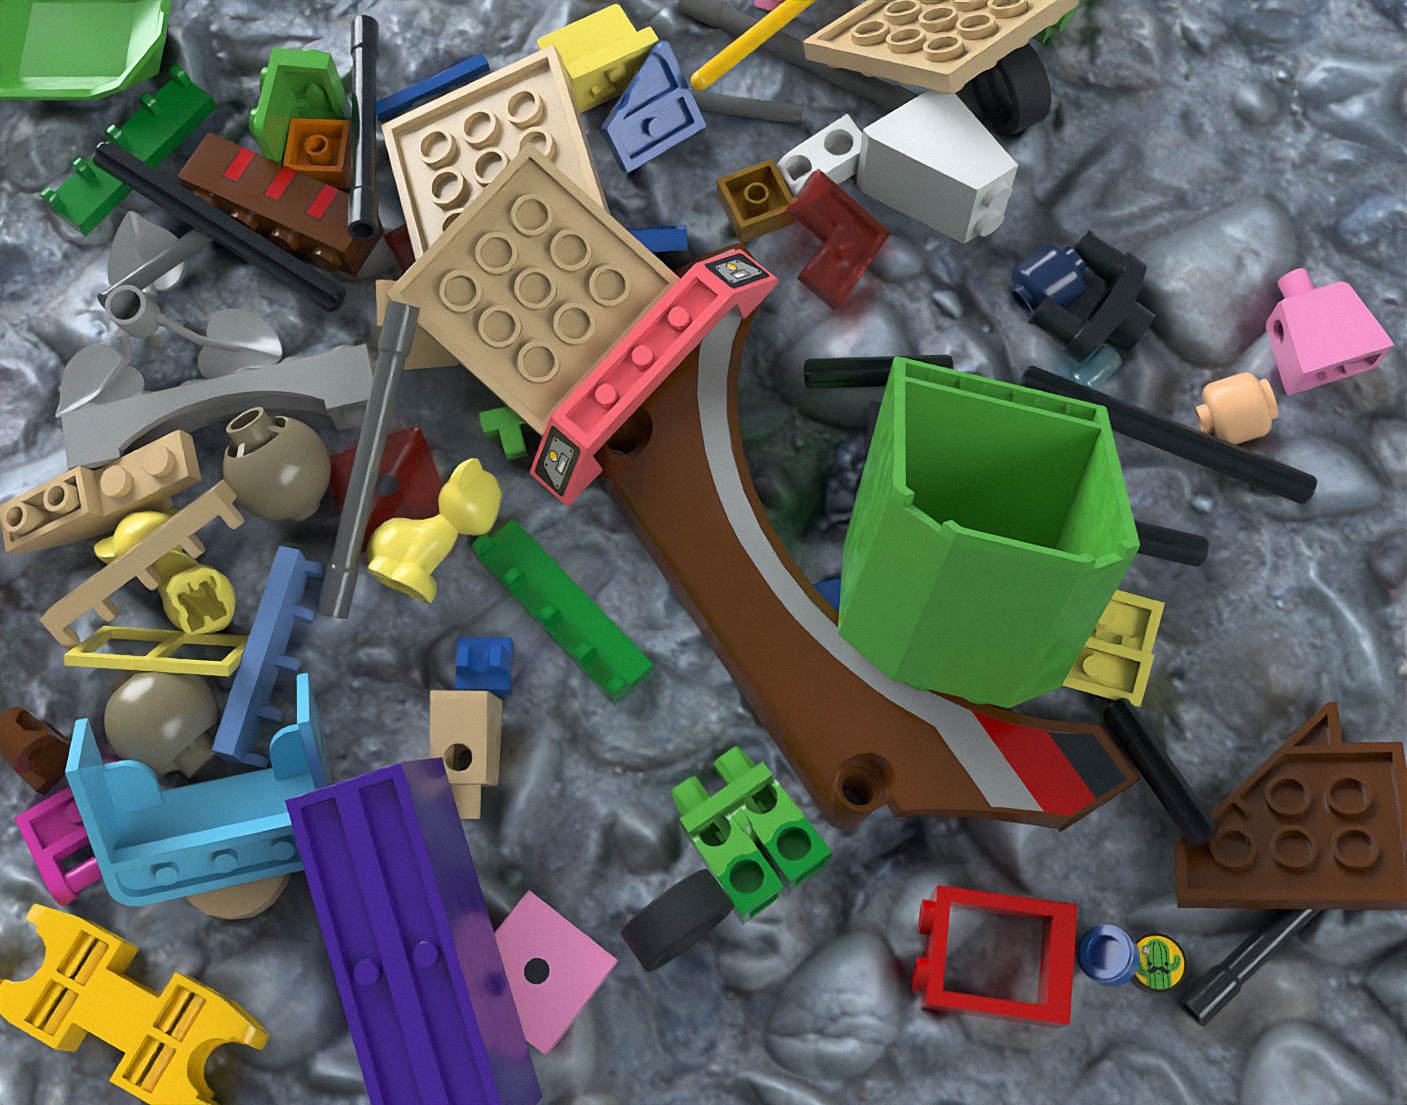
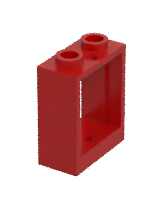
(1056, 957)

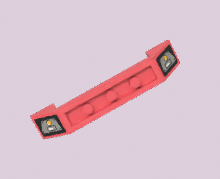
(641, 364)

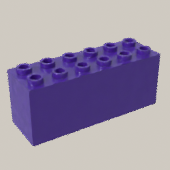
(412, 940)

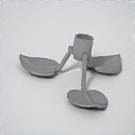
(100, 372)

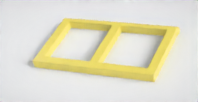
(157, 659)

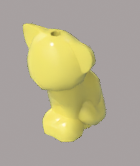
(408, 550)
(191, 592)

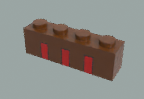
(277, 203)

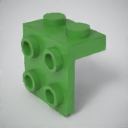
(295, 86)

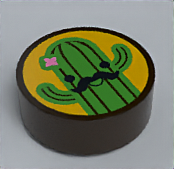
(1160, 964)

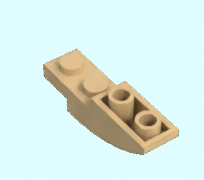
(95, 502)

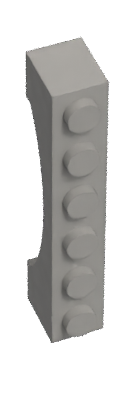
(321, 385)

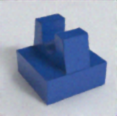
(484, 665)

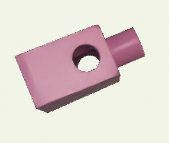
(1322, 333)

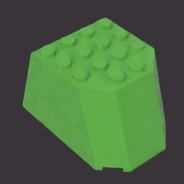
(983, 535)

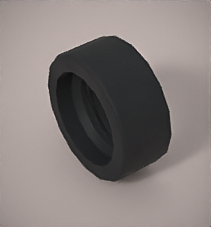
(1014, 91)
(677, 919)

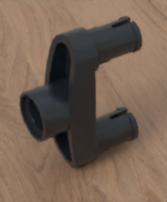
(1115, 314)

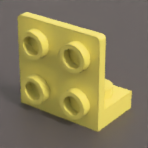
(600, 54)

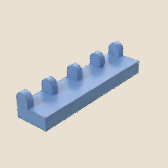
(265, 657)

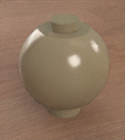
(276, 466)
(163, 720)

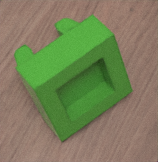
(507, 426)

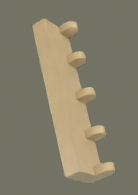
(138, 562)

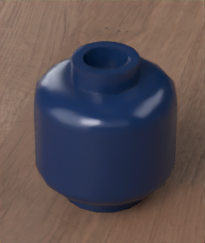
(1048, 273)

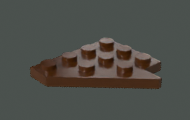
(1307, 829)

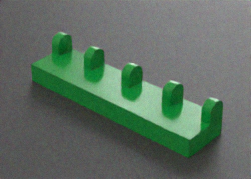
(148, 135)
(563, 610)

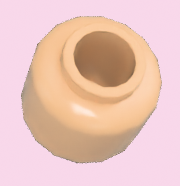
(1237, 408)

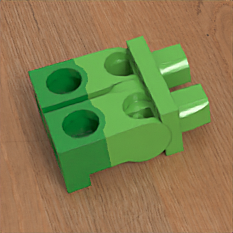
(745, 813)

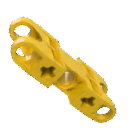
(86, 991)

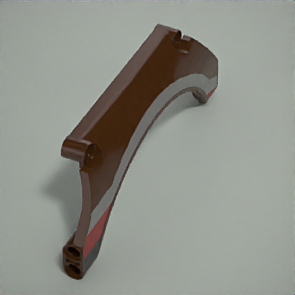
(779, 640)

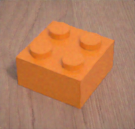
(320, 150)

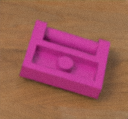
(52, 833)

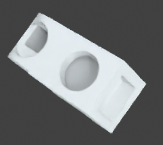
(831, 150)

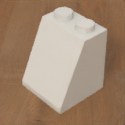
(937, 166)

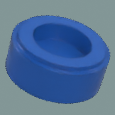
(1108, 955)

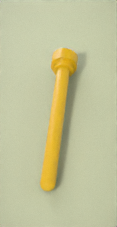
(747, 43)

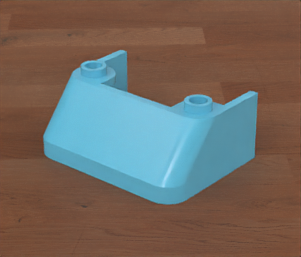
(200, 834)

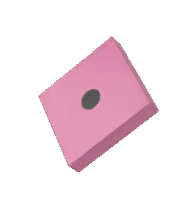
(549, 969)

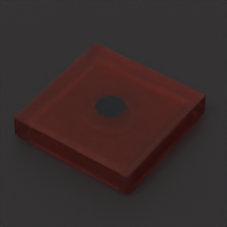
(406, 480)

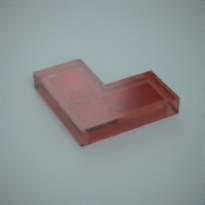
(847, 236)

